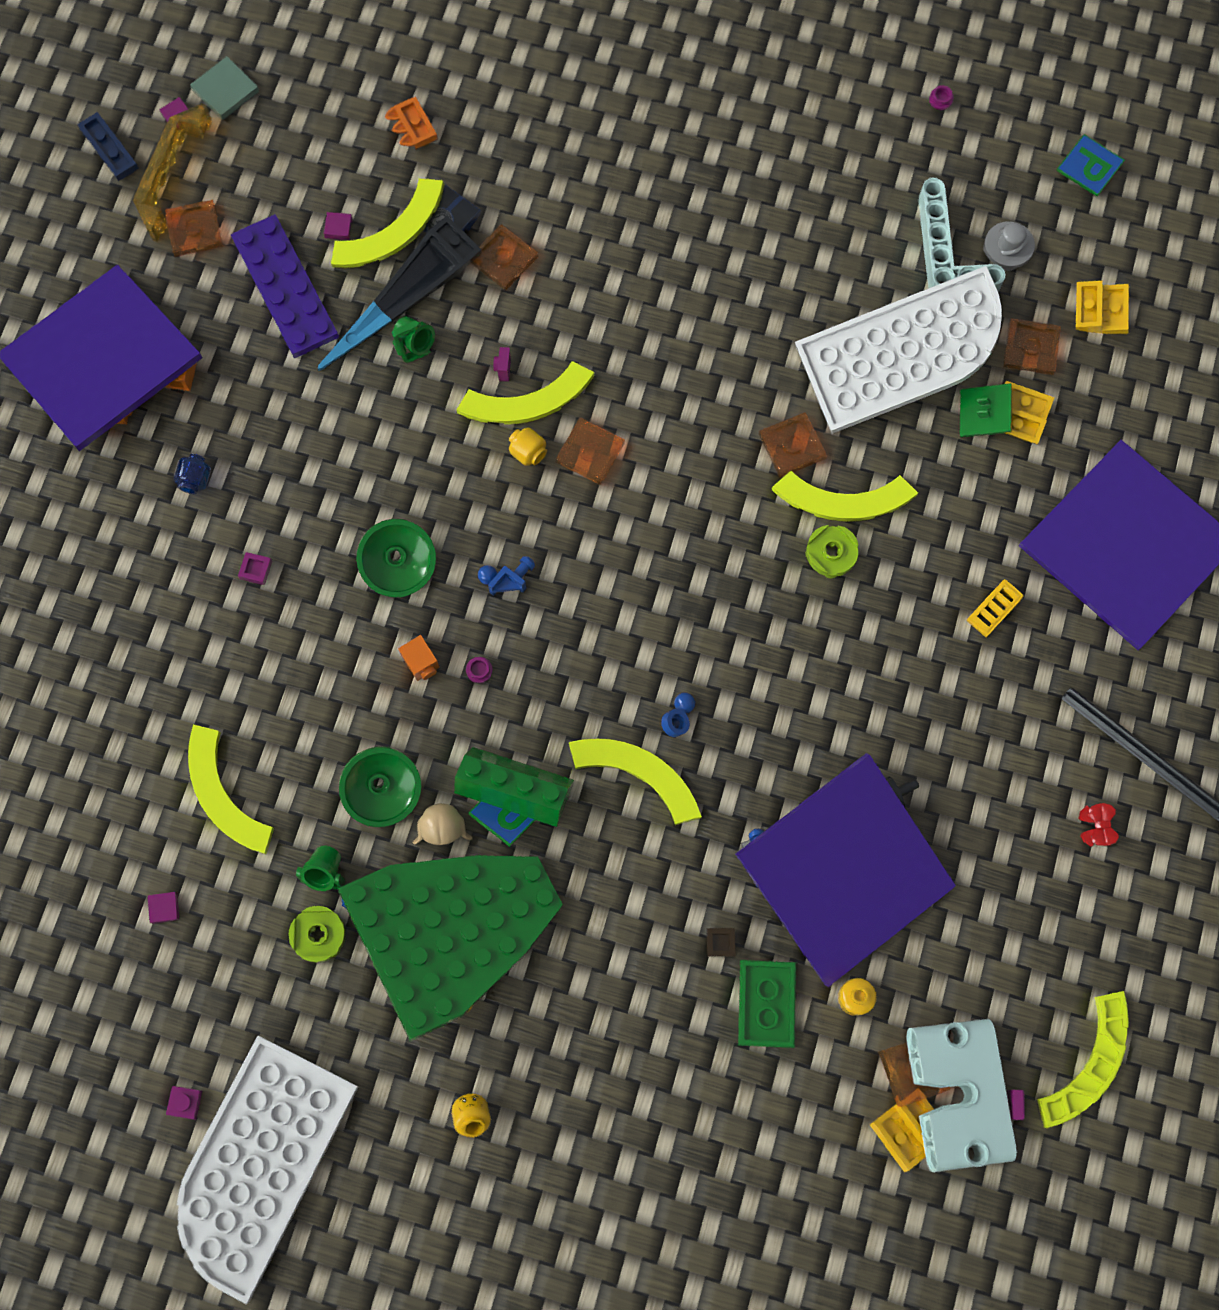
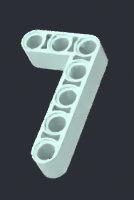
(942, 248)

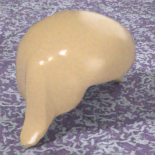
(441, 825)

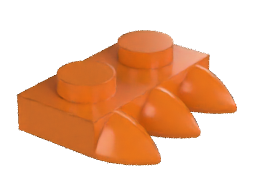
(412, 122)

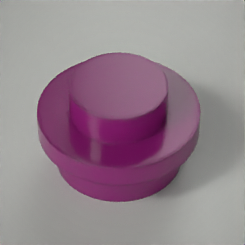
(941, 97)
(479, 670)

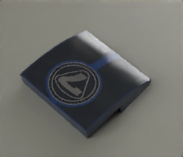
(456, 208)

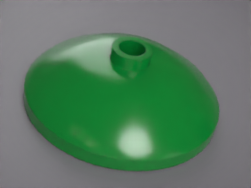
(397, 576)
(383, 803)

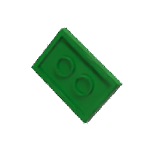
(767, 1004)

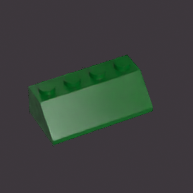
(512, 786)

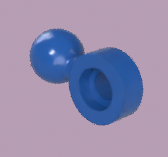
(684, 704)

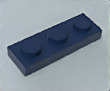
(107, 146)

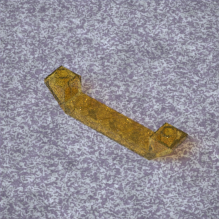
(190, 122)

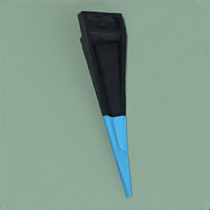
(431, 265)

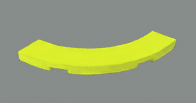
(396, 235)
(530, 406)
(844, 506)
(643, 766)
(213, 796)
(1099, 1069)

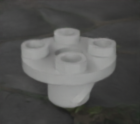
(1009, 245)

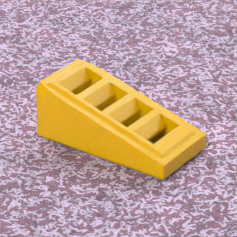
(1006, 589)

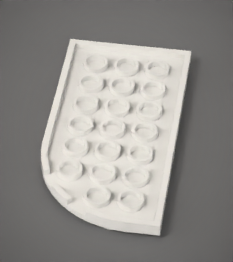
(903, 349)
(257, 1164)

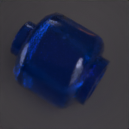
(192, 474)

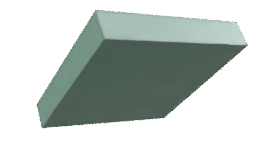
(224, 88)

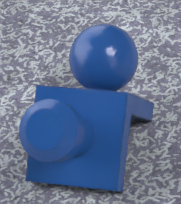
(506, 579)

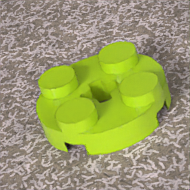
(832, 565)
(305, 923)

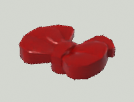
(1101, 815)

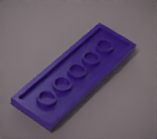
(284, 286)

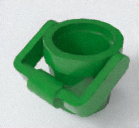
(415, 336)
(321, 870)

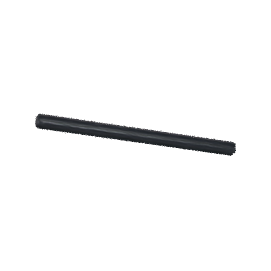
(1142, 752)

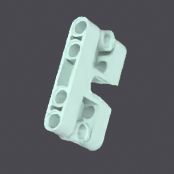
(984, 1113)

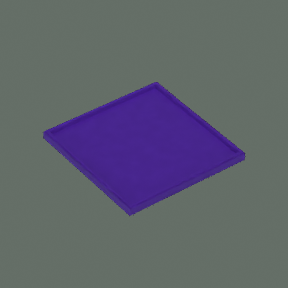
(99, 357)
(1127, 544)
(846, 869)

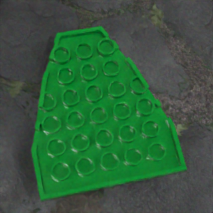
(448, 929)

